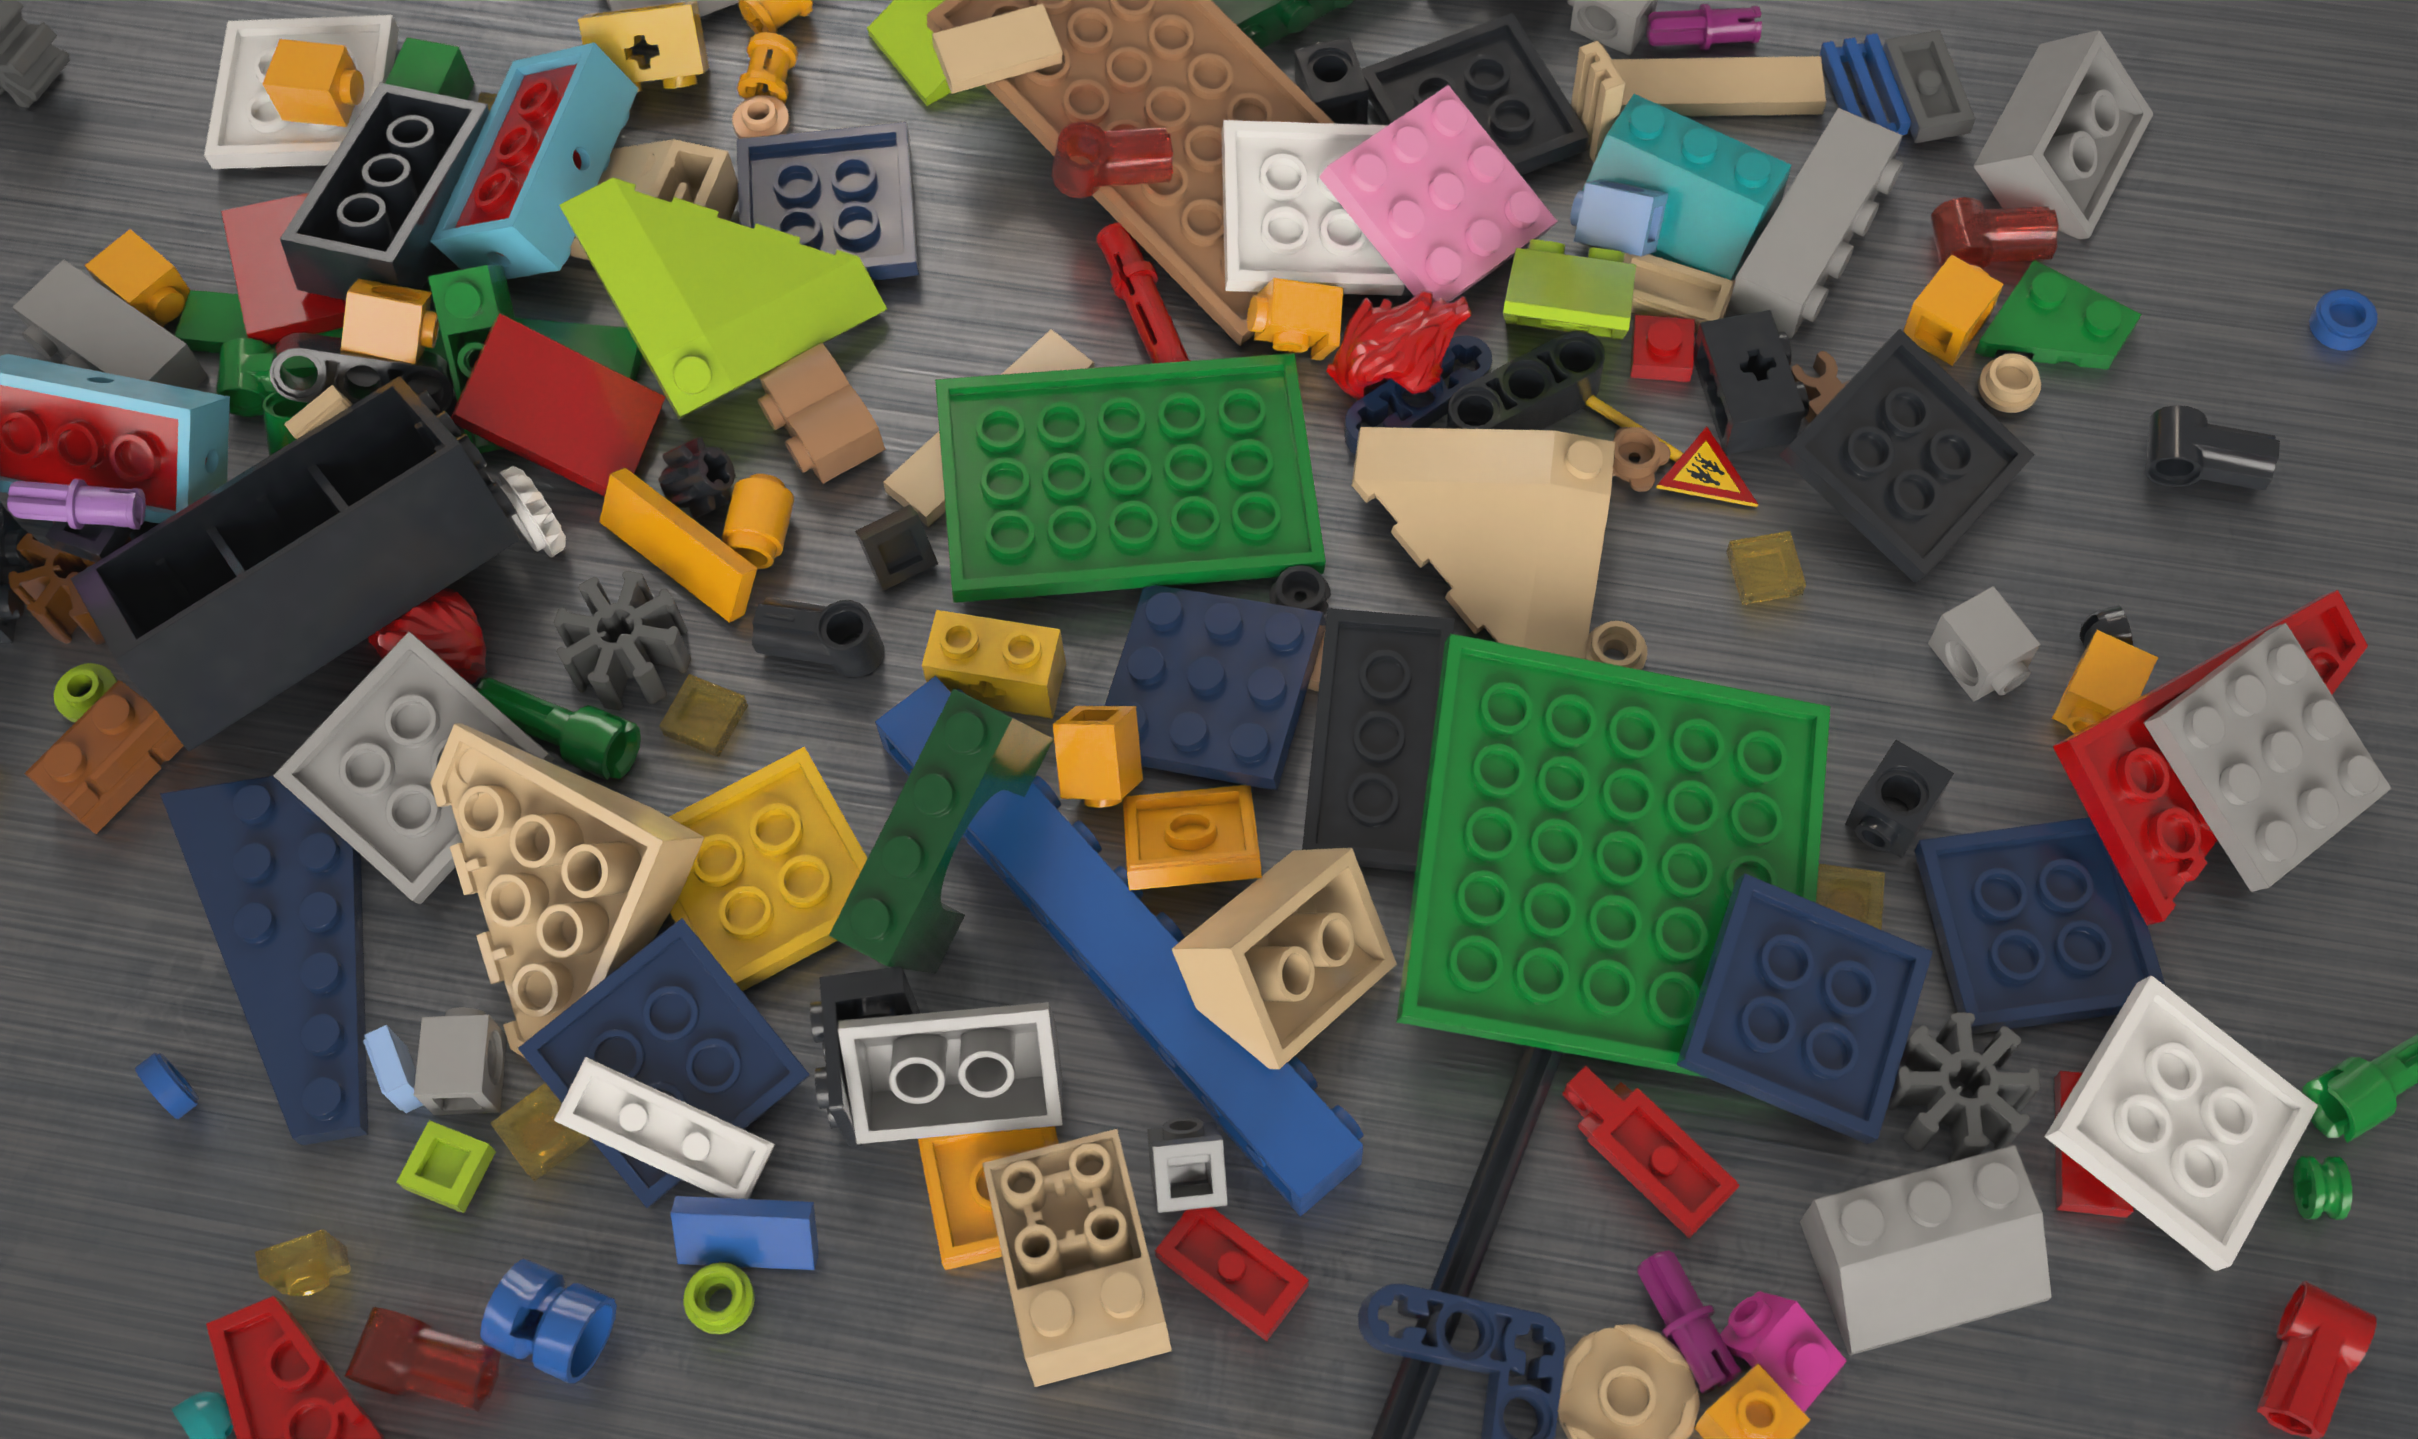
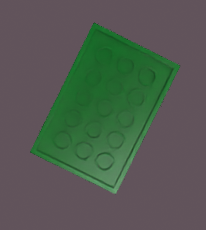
(1126, 477)

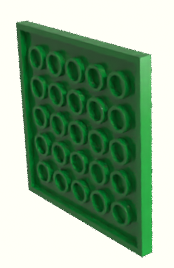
(1593, 844)

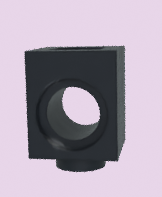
(1333, 80)
(1908, 778)

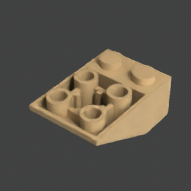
(675, 170)
(1076, 1258)

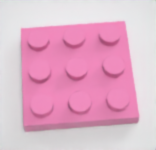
(1438, 198)

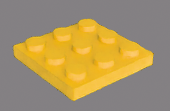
(768, 869)

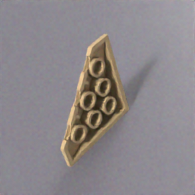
(1502, 519)
(560, 869)

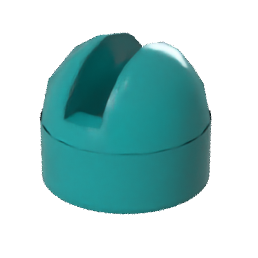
(204, 1416)

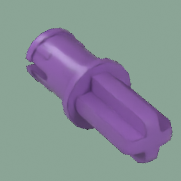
(77, 504)

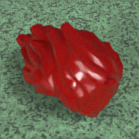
(1397, 344)
(446, 627)

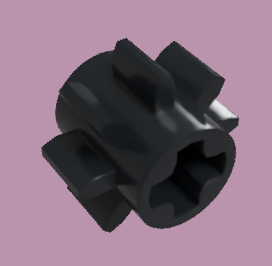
(697, 477)

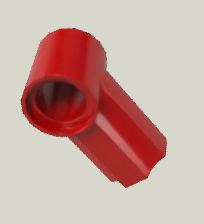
(2319, 1347)

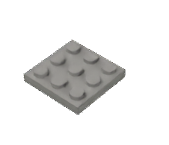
(2267, 757)
(376, 758)

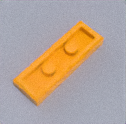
(677, 545)

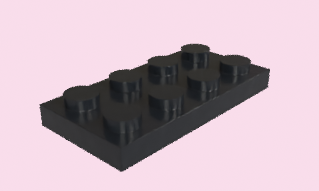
(1374, 734)

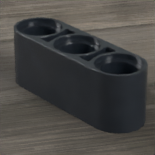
(334, 364)
(1538, 374)

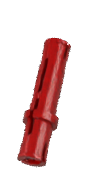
(1136, 284)

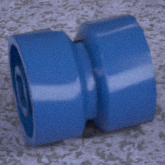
(543, 1318)

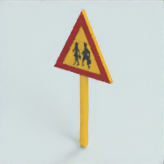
(1699, 470)

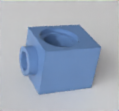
(1618, 217)

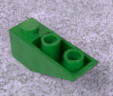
(466, 309)

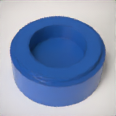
(2343, 319)
(167, 1085)

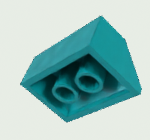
(1714, 184)

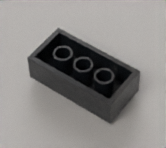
(383, 193)

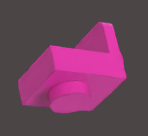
(1785, 1344)

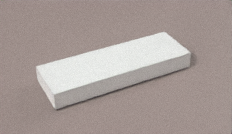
(664, 1131)

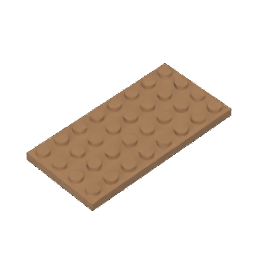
(1147, 69)

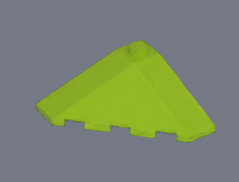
(711, 295)

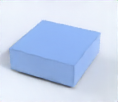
(392, 1067)

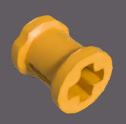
(772, 14)
(767, 70)

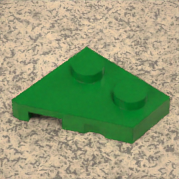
(2059, 322)

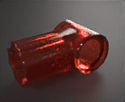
(1115, 158)
(1993, 235)
(406, 1356)

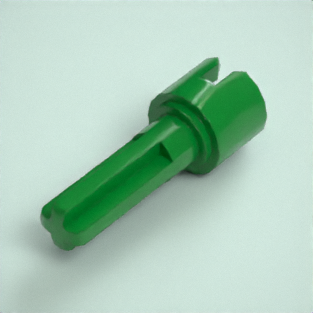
(586, 738)
(2362, 1091)

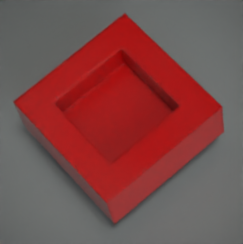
(1662, 348)

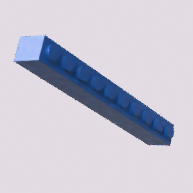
(1131, 961)

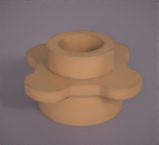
(1643, 445)

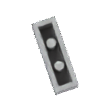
(102, 332)

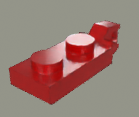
(1650, 1151)

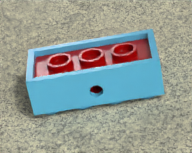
(536, 150)
(111, 433)

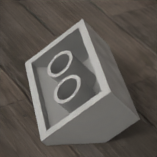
(2066, 133)
(953, 1072)
(1930, 1249)

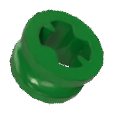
(2322, 1187)

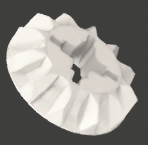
(533, 514)

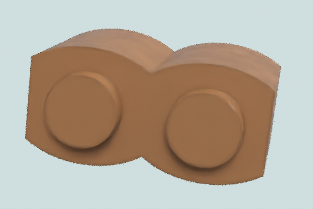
(821, 414)

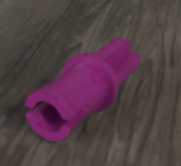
(1704, 26)
(1688, 1321)

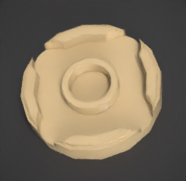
(1627, 1387)

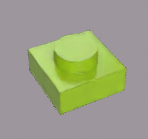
(446, 1166)

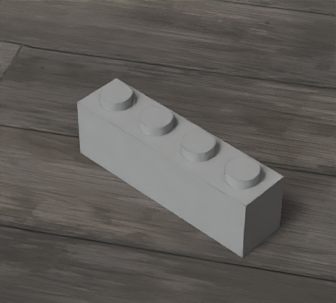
(1816, 222)

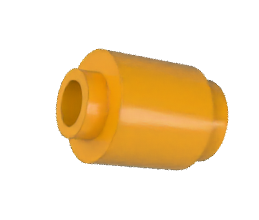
(758, 519)

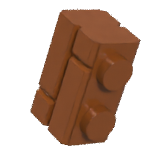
(105, 757)

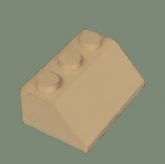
(1287, 954)

